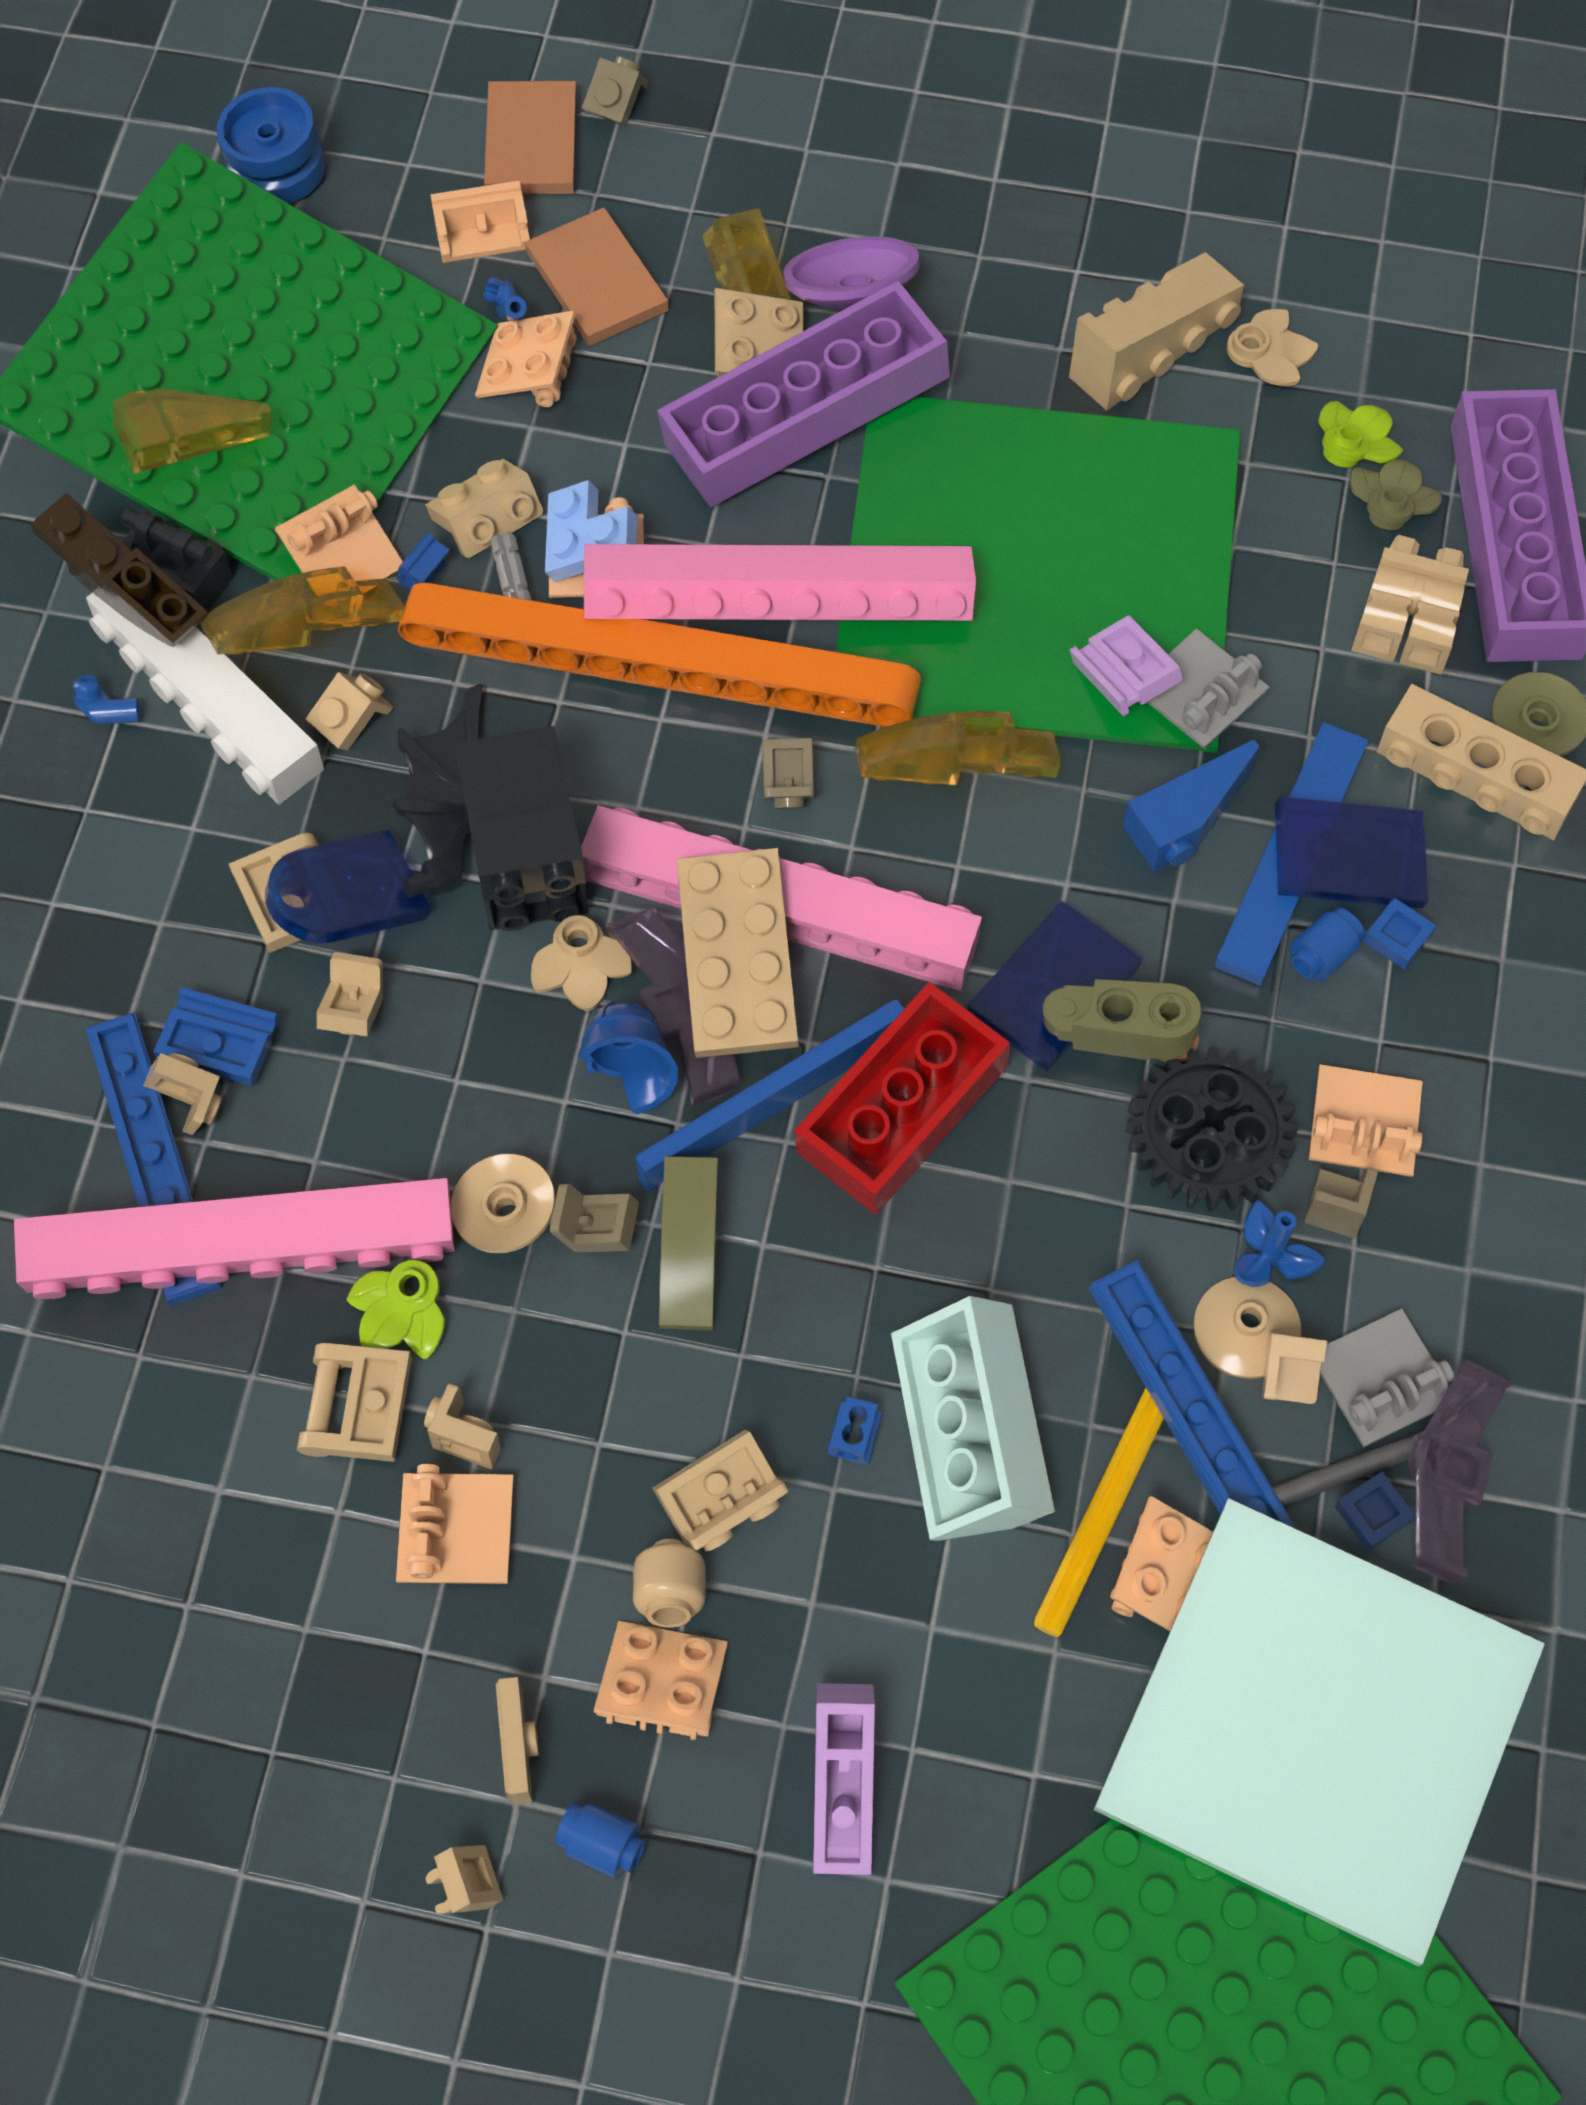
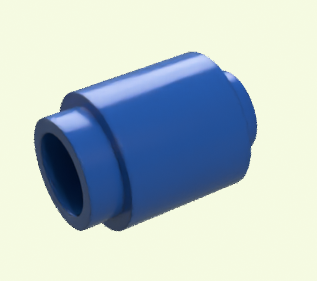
(1326, 944)
(600, 1839)

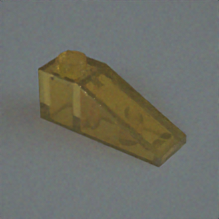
(744, 255)
(180, 425)

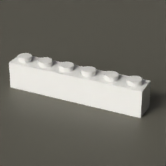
(218, 700)

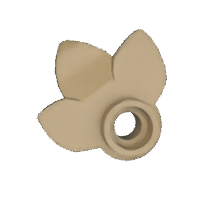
(1274, 350)
(582, 969)

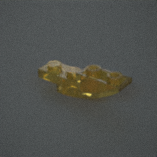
(289, 609)
(942, 745)

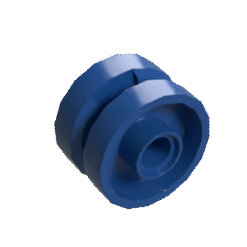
(273, 142)

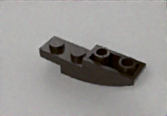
(116, 574)

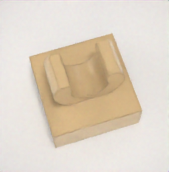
(466, 1879)

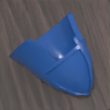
(629, 1045)

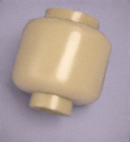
(669, 1583)

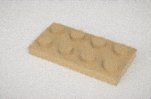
(737, 953)

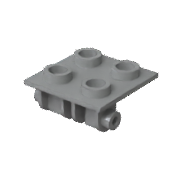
(1212, 691)
(1384, 1377)

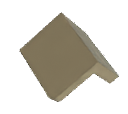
(1340, 1202)

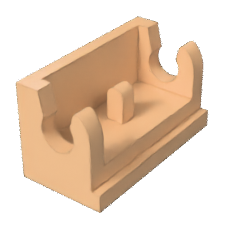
(480, 221)

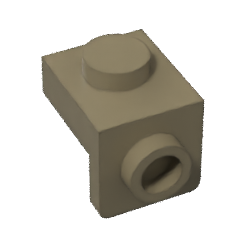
(614, 90)
(788, 772)
(593, 1221)

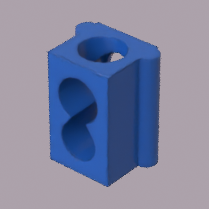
(423, 562)
(868, 1430)

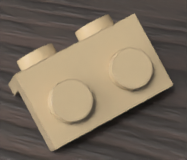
(486, 505)
(720, 1492)

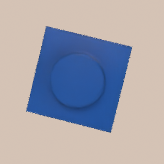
(1399, 933)

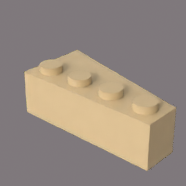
(1152, 329)

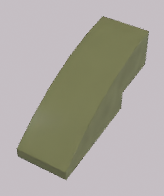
(688, 1243)

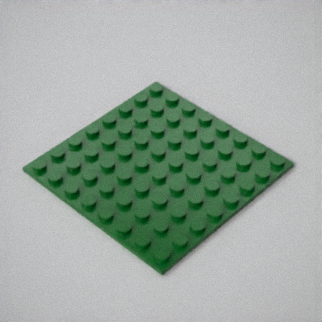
(249, 302)
(1066, 537)
(1182, 1986)

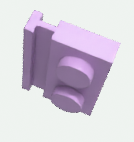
(1126, 665)

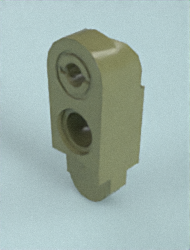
(1159, 1022)

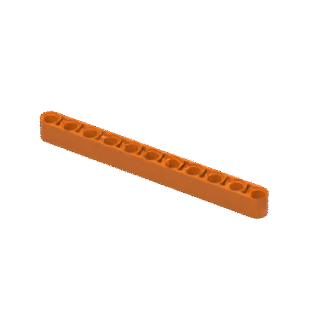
(660, 655)

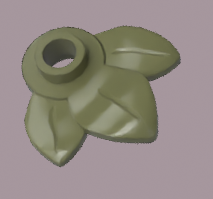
(1394, 493)

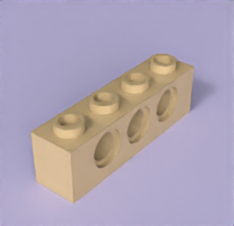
(1473, 740)

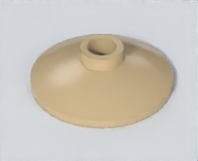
(489, 1188)
(1227, 1341)

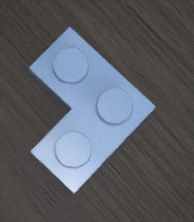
(575, 522)

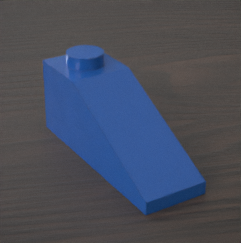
(1179, 814)

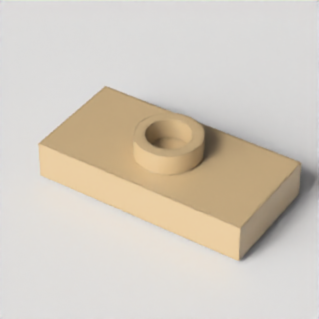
(518, 1741)

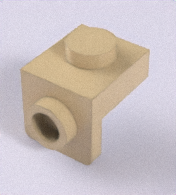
(347, 708)
(352, 994)
(183, 1080)

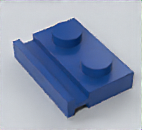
(219, 1035)

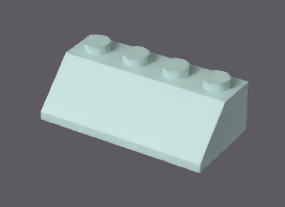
(971, 1420)

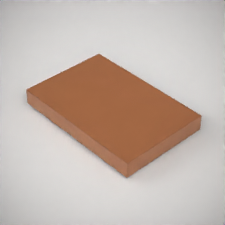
(531, 135)
(596, 276)

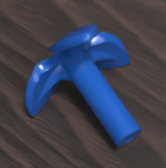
(1270, 1237)

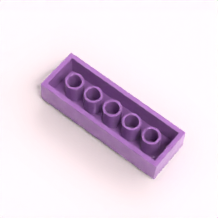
(804, 393)
(1521, 525)

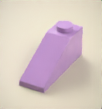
(844, 1778)

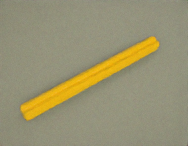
(1099, 1517)

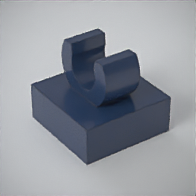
(1375, 1511)

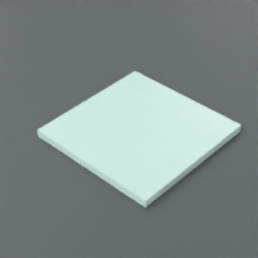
(1321, 1731)

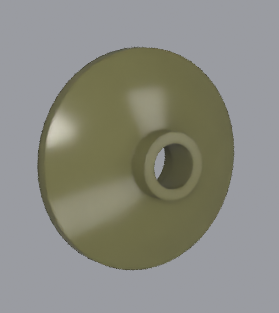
(1546, 700)

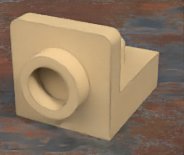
(465, 1438)

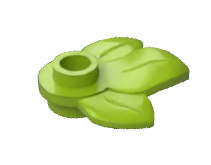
(1357, 434)
(393, 1315)

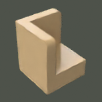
(1293, 1368)

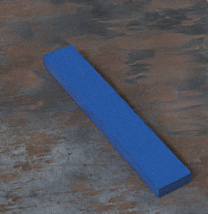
(1263, 912)
(766, 1096)
(142, 1127)
(1183, 1392)

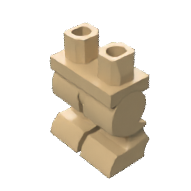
(1419, 588)

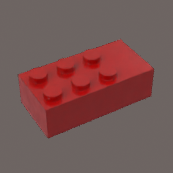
(902, 1098)

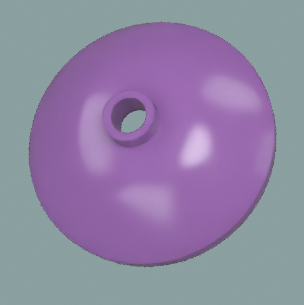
(850, 270)

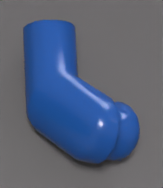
(508, 303)
(100, 706)

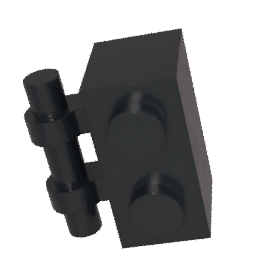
(192, 563)

